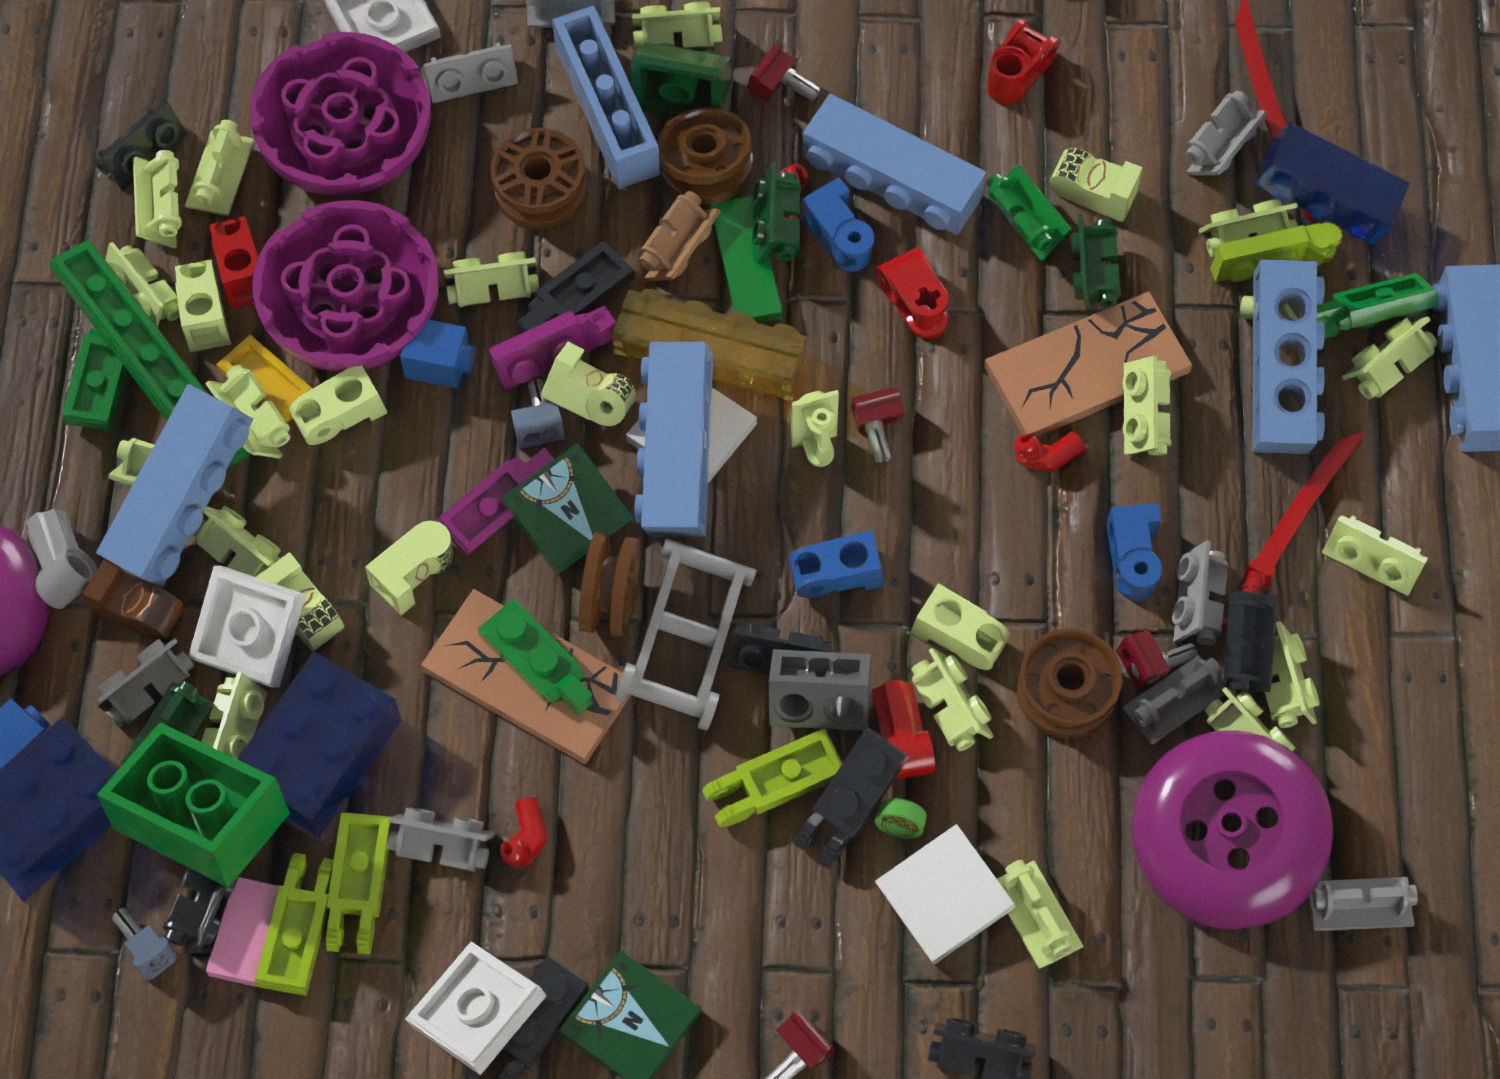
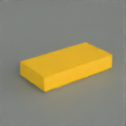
(273, 375)

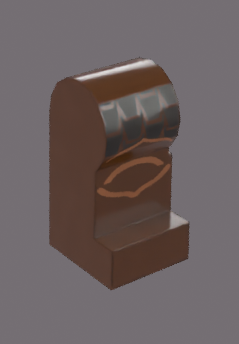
(132, 602)

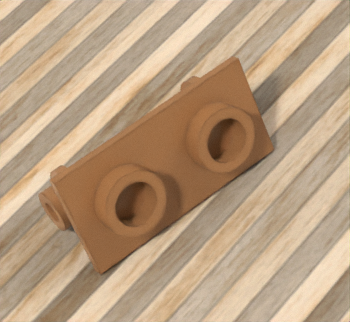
(668, 254)

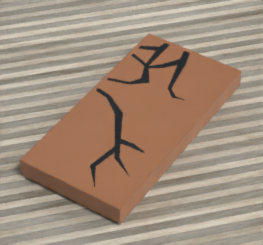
(1082, 365)
(477, 672)

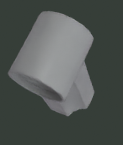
(63, 566)

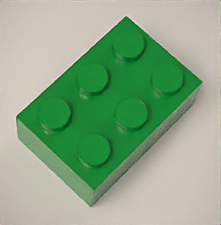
(194, 804)

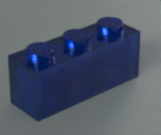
(1332, 183)

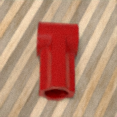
(901, 724)

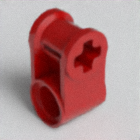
(1023, 58)
(915, 293)

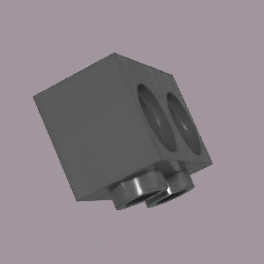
(819, 690)

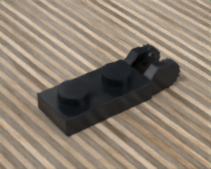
(853, 793)
(563, 994)

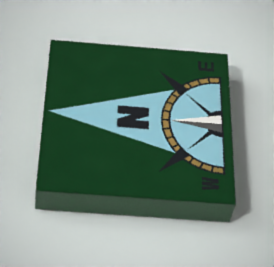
(565, 507)
(630, 1020)

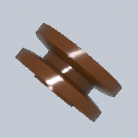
(706, 154)
(533, 155)
(609, 584)
(1072, 655)

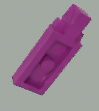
(536, 349)
(481, 510)

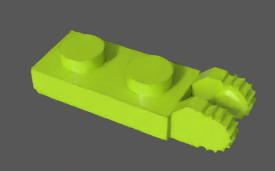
(1302, 243)
(776, 777)
(357, 877)
(295, 930)

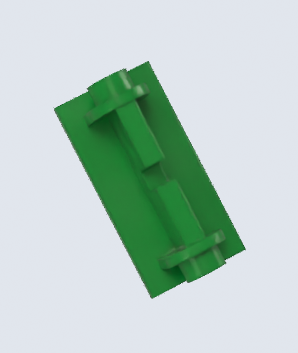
(1028, 211)

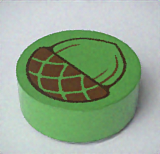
(900, 818)

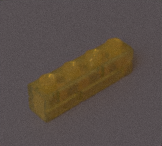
(742, 350)

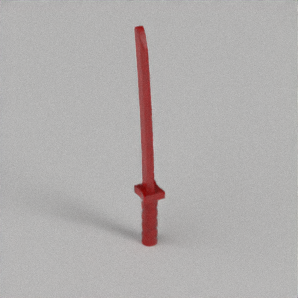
(1259, 74)
(1261, 571)

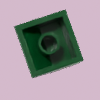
(679, 79)

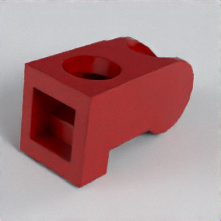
(235, 259)

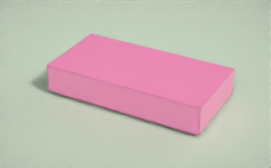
(243, 932)

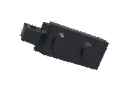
(579, 287)

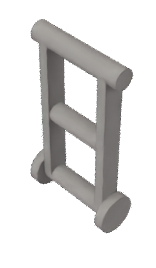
(632, 677)

